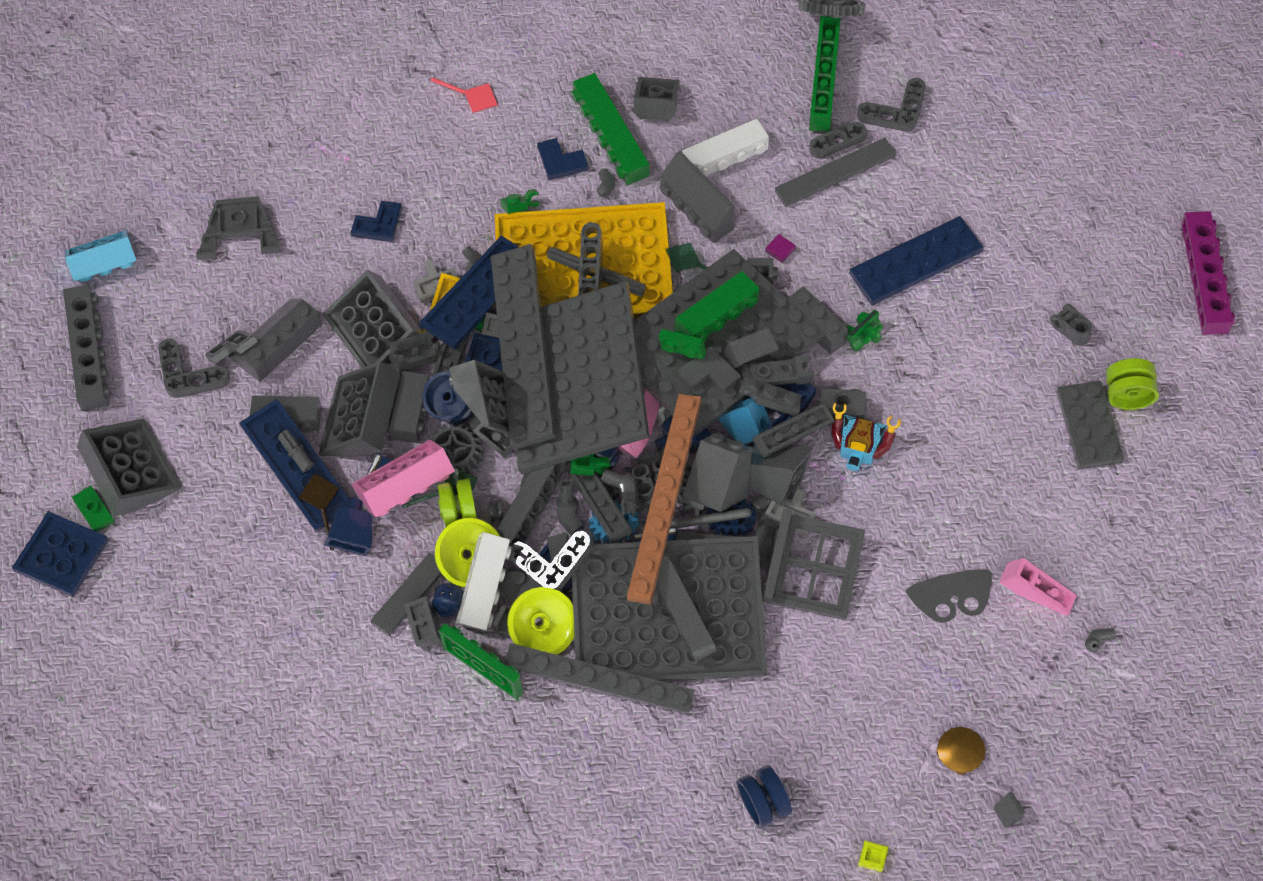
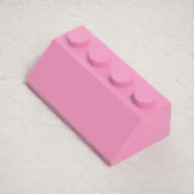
(403, 478)

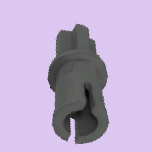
(295, 451)

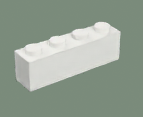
(728, 148)
(482, 582)

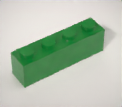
(718, 307)

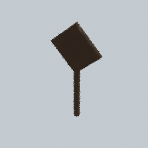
(319, 494)

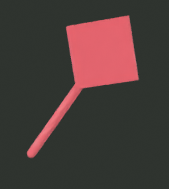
(478, 97)

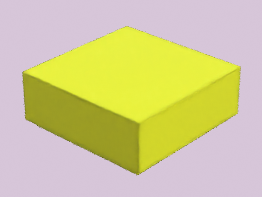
(873, 856)

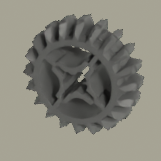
(470, 454)

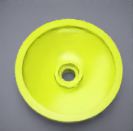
(451, 544)
(556, 615)

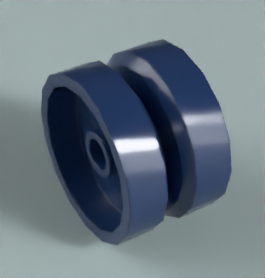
(443, 401)
(764, 796)

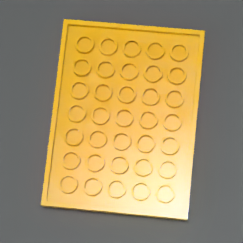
(632, 246)

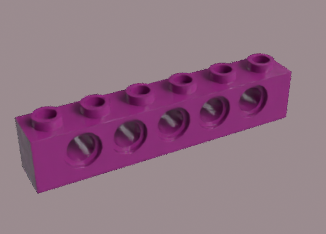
(1210, 320)

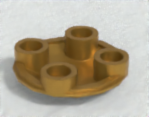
(961, 750)

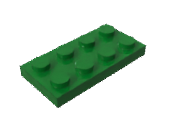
(480, 661)

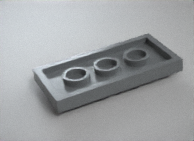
(1090, 425)

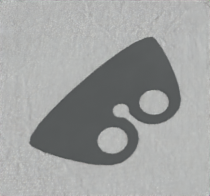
(938, 590)

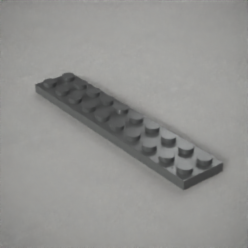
(523, 347)

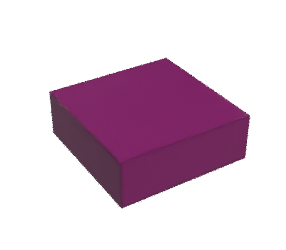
(780, 248)

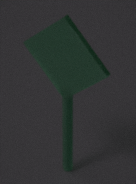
(684, 257)
(453, 479)

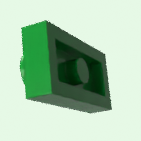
(682, 344)

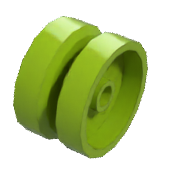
(1132, 384)
(455, 506)

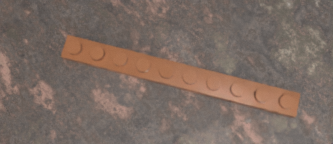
(664, 499)

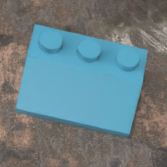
(100, 256)

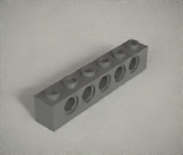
(87, 395)

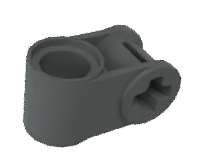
(1070, 322)

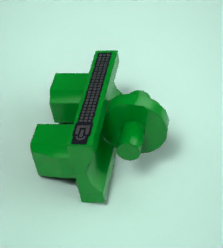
(866, 330)

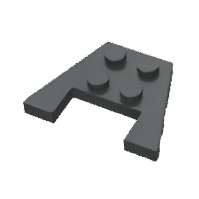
(237, 219)
(519, 581)

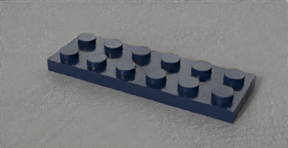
(915, 260)
(466, 301)
(263, 431)

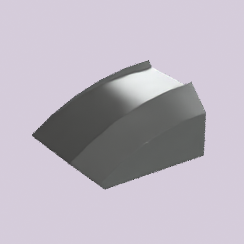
(656, 98)

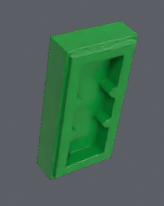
(92, 509)

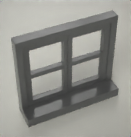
(781, 559)

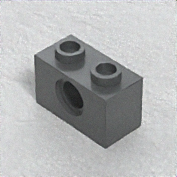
(852, 398)

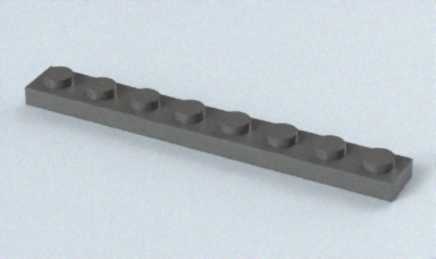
(600, 678)

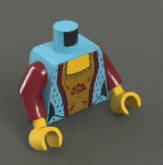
(861, 439)

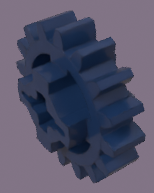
(735, 526)

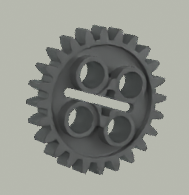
(833, 8)
(645, 480)

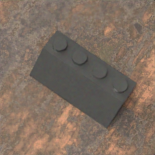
(697, 198)
(278, 338)

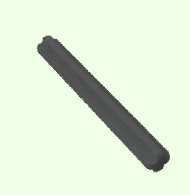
(607, 275)

